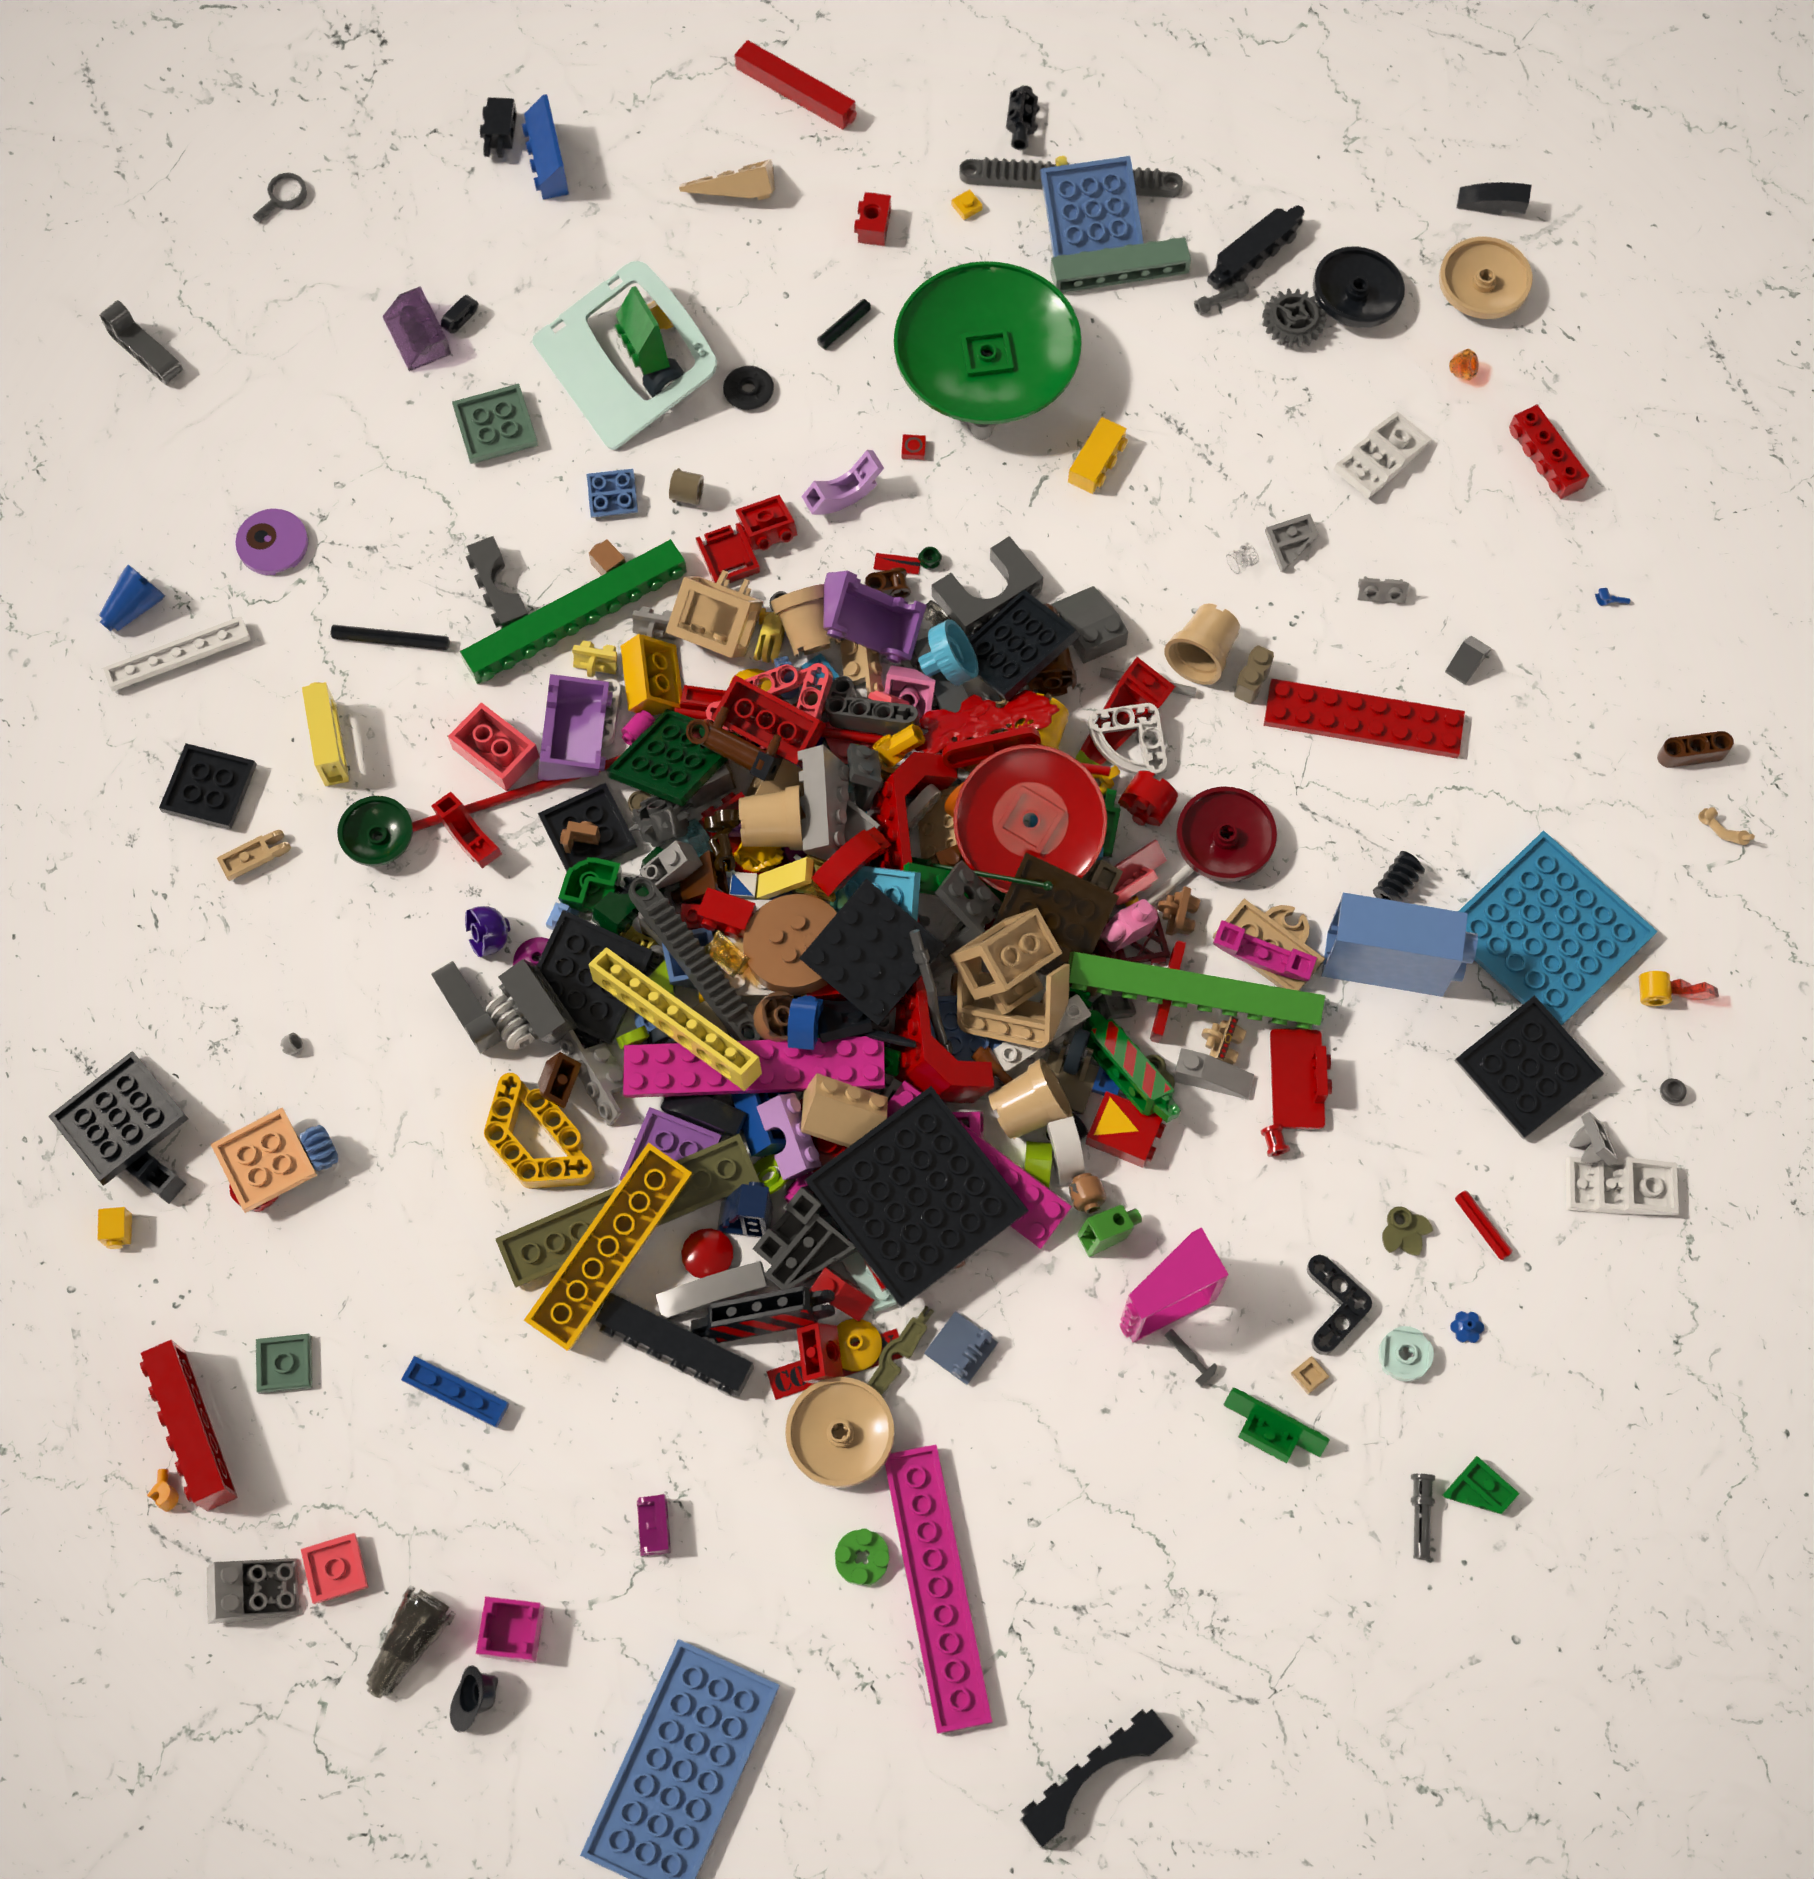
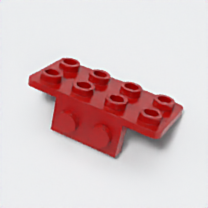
(1299, 1078)

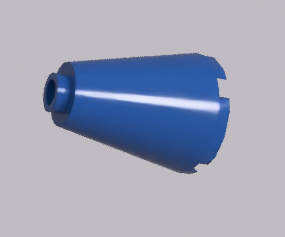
(129, 599)

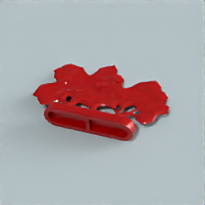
(977, 720)

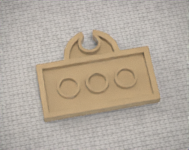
(1274, 930)

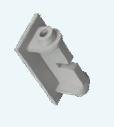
(1383, 591)

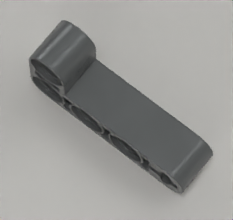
(139, 343)
(866, 715)
(466, 1007)

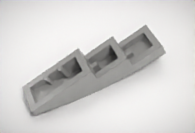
(712, 1289)

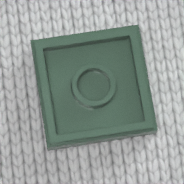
(283, 1363)

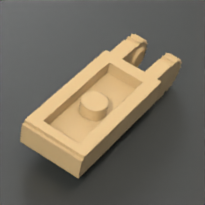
(252, 854)

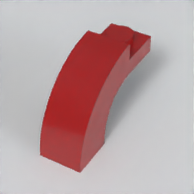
(465, 830)
(850, 859)

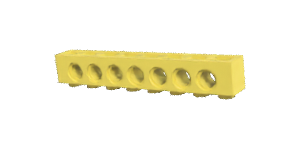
(675, 1019)

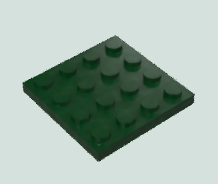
(666, 761)

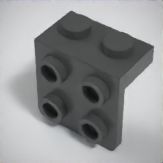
(866, 773)

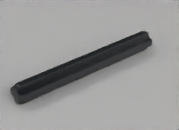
(390, 637)

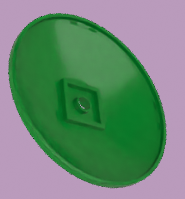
(990, 309)

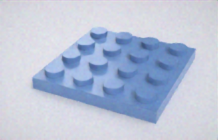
(1091, 206)

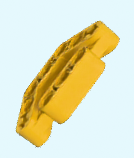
(565, 1129)

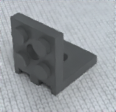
(972, 912)

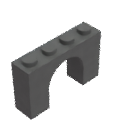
(973, 612)

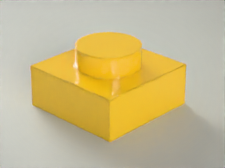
(966, 204)

